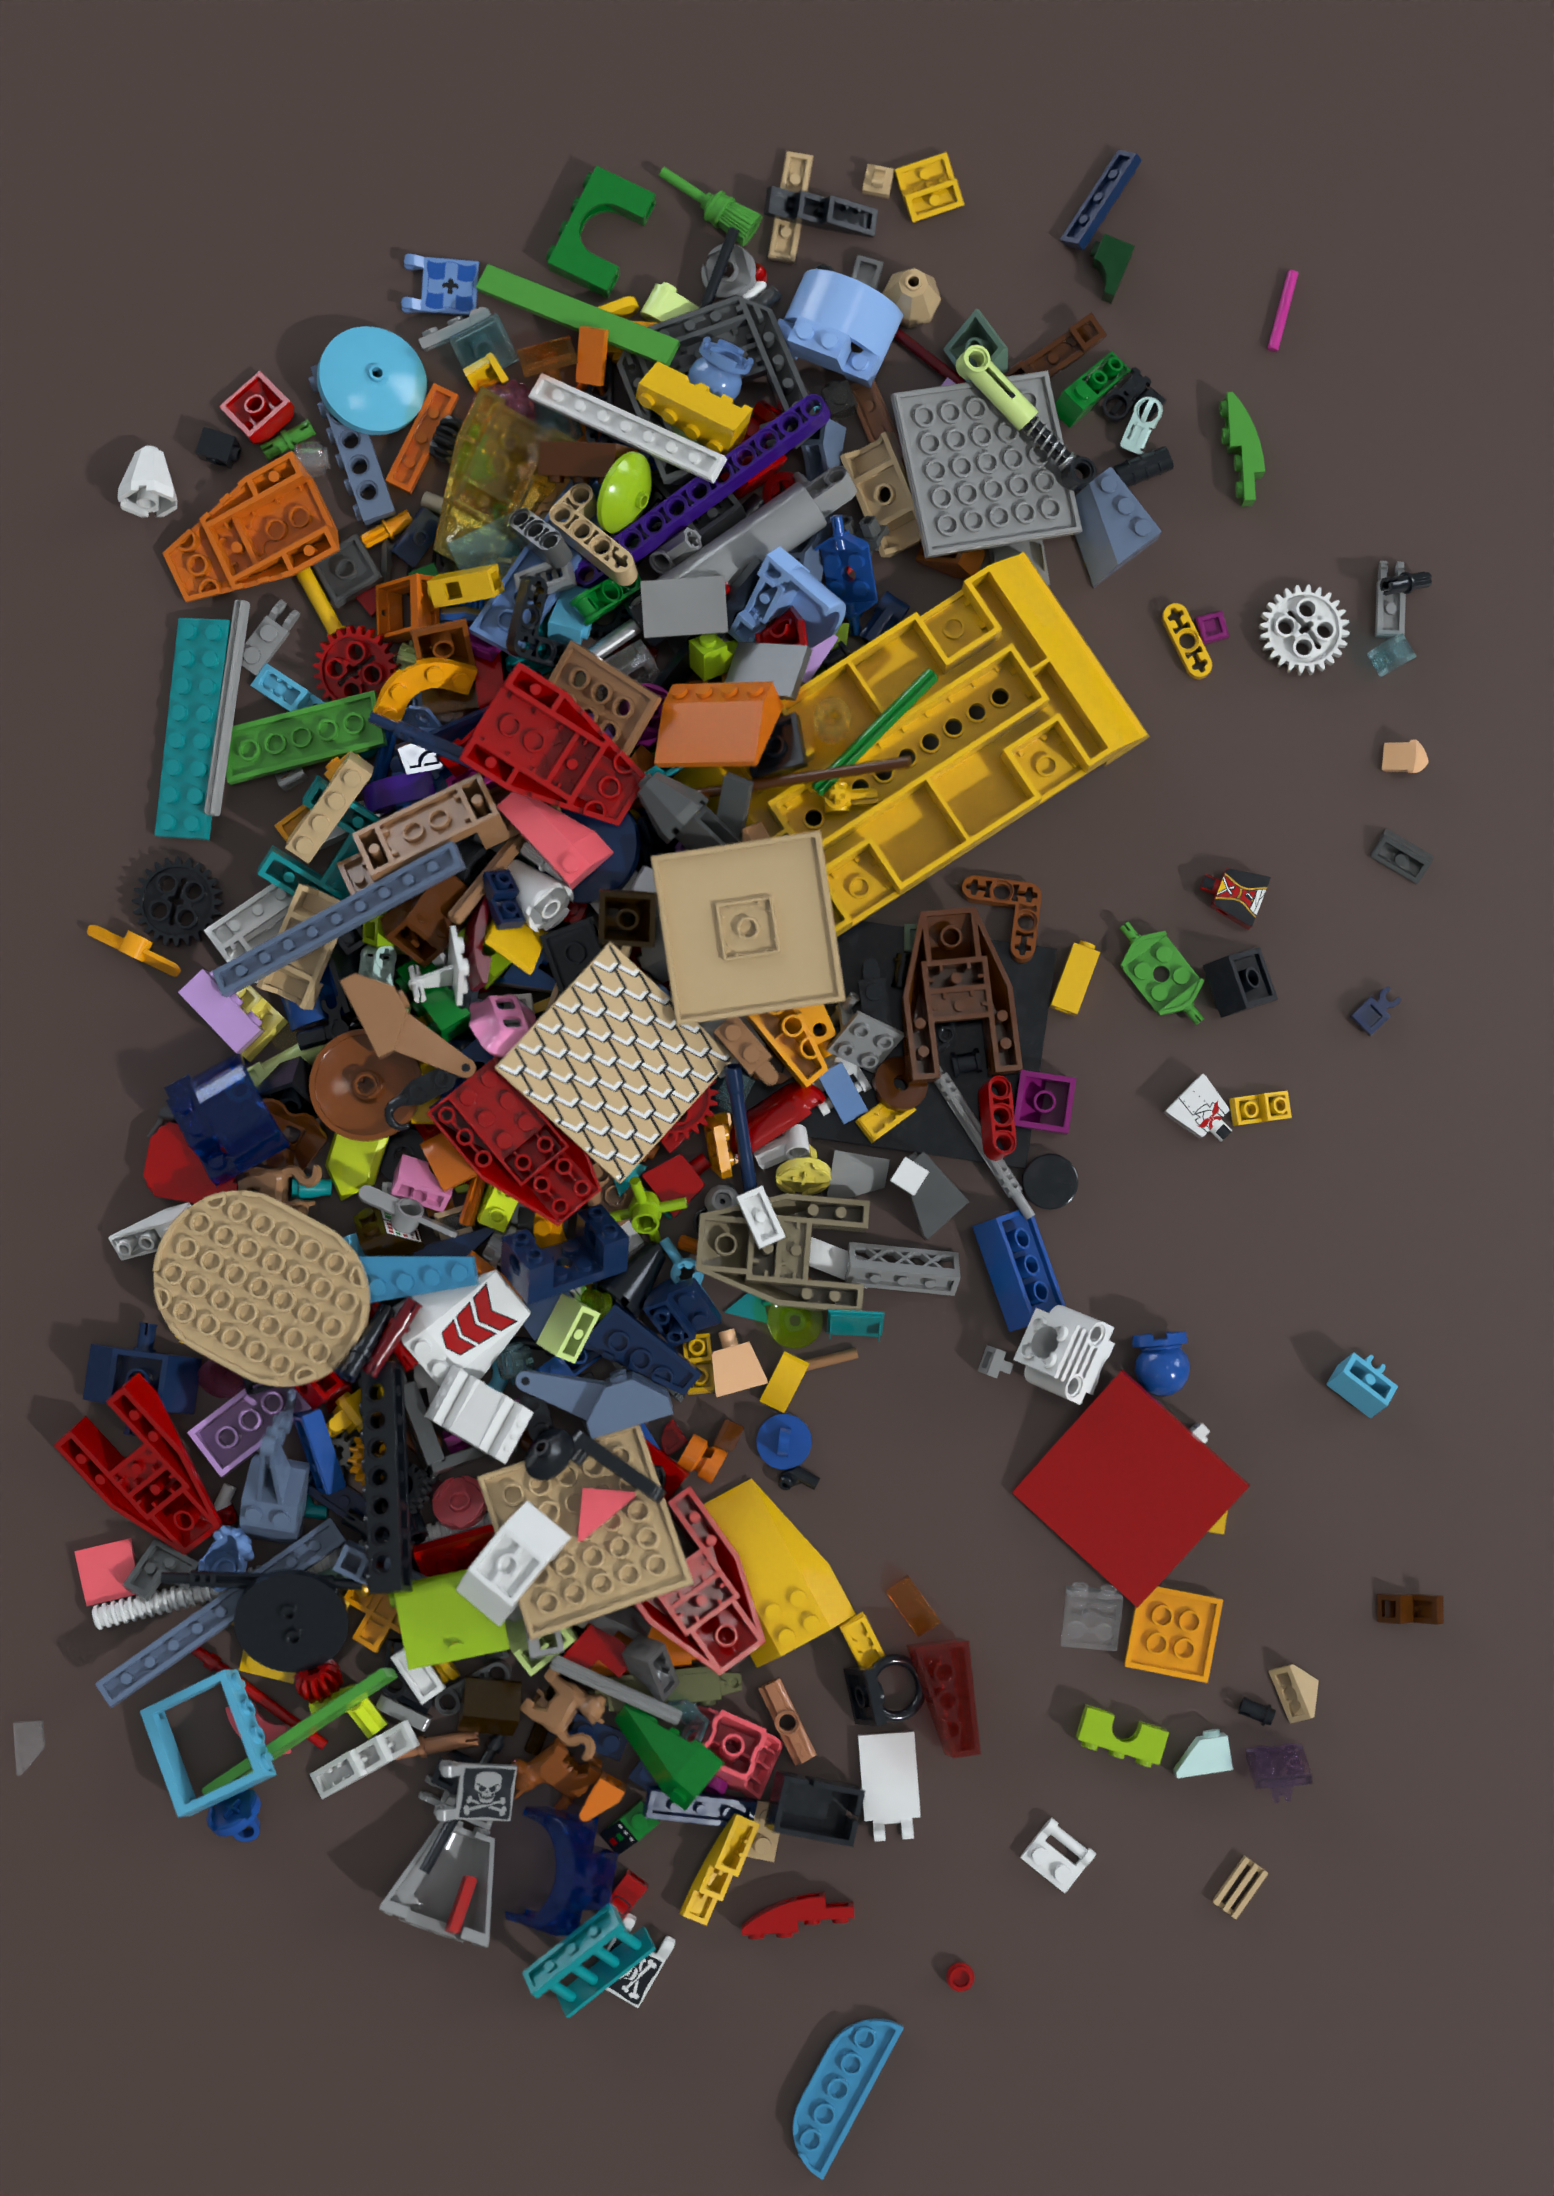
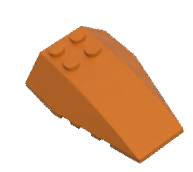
(255, 534)

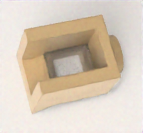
(451, 1219)

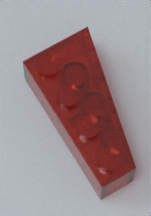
(948, 1688)

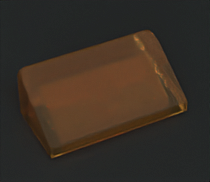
(913, 1606)

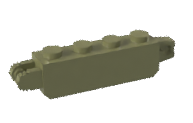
(695, 1685)

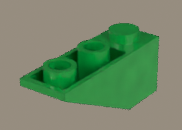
(1090, 389)

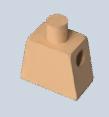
(735, 1365)

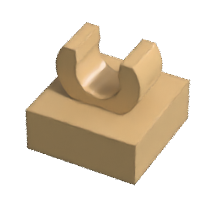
(878, 181)

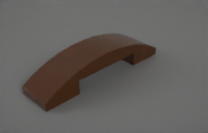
(1063, 350)

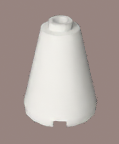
(540, 896)

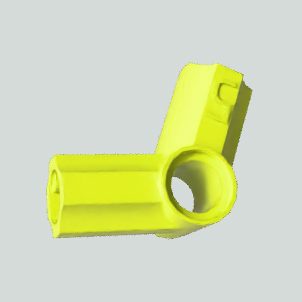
(364, 1713)

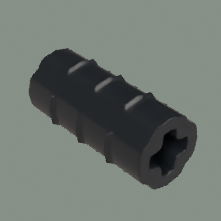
(1144, 466)

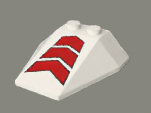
(464, 1326)

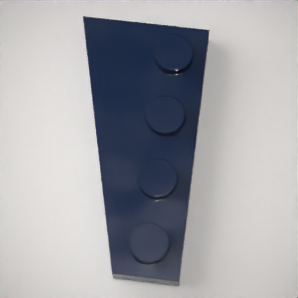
(417, 760)

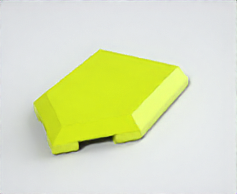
(354, 1164)

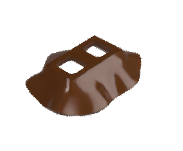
(307, 1144)

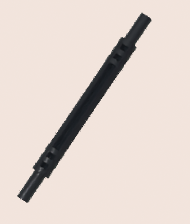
(238, 1579)

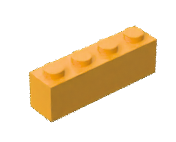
(791, 1042)

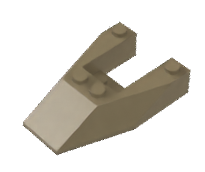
(782, 1268)

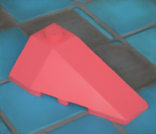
(560, 840)

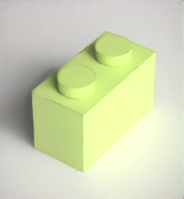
(568, 1328)

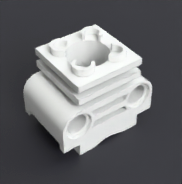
(1065, 1352)

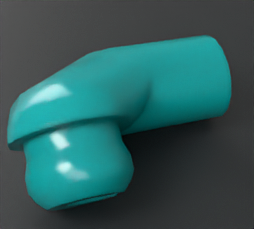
(315, 1511)

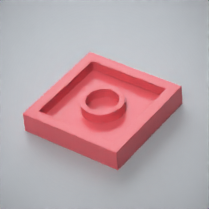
(105, 1570)

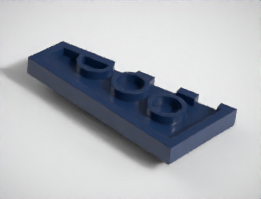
(634, 1345)

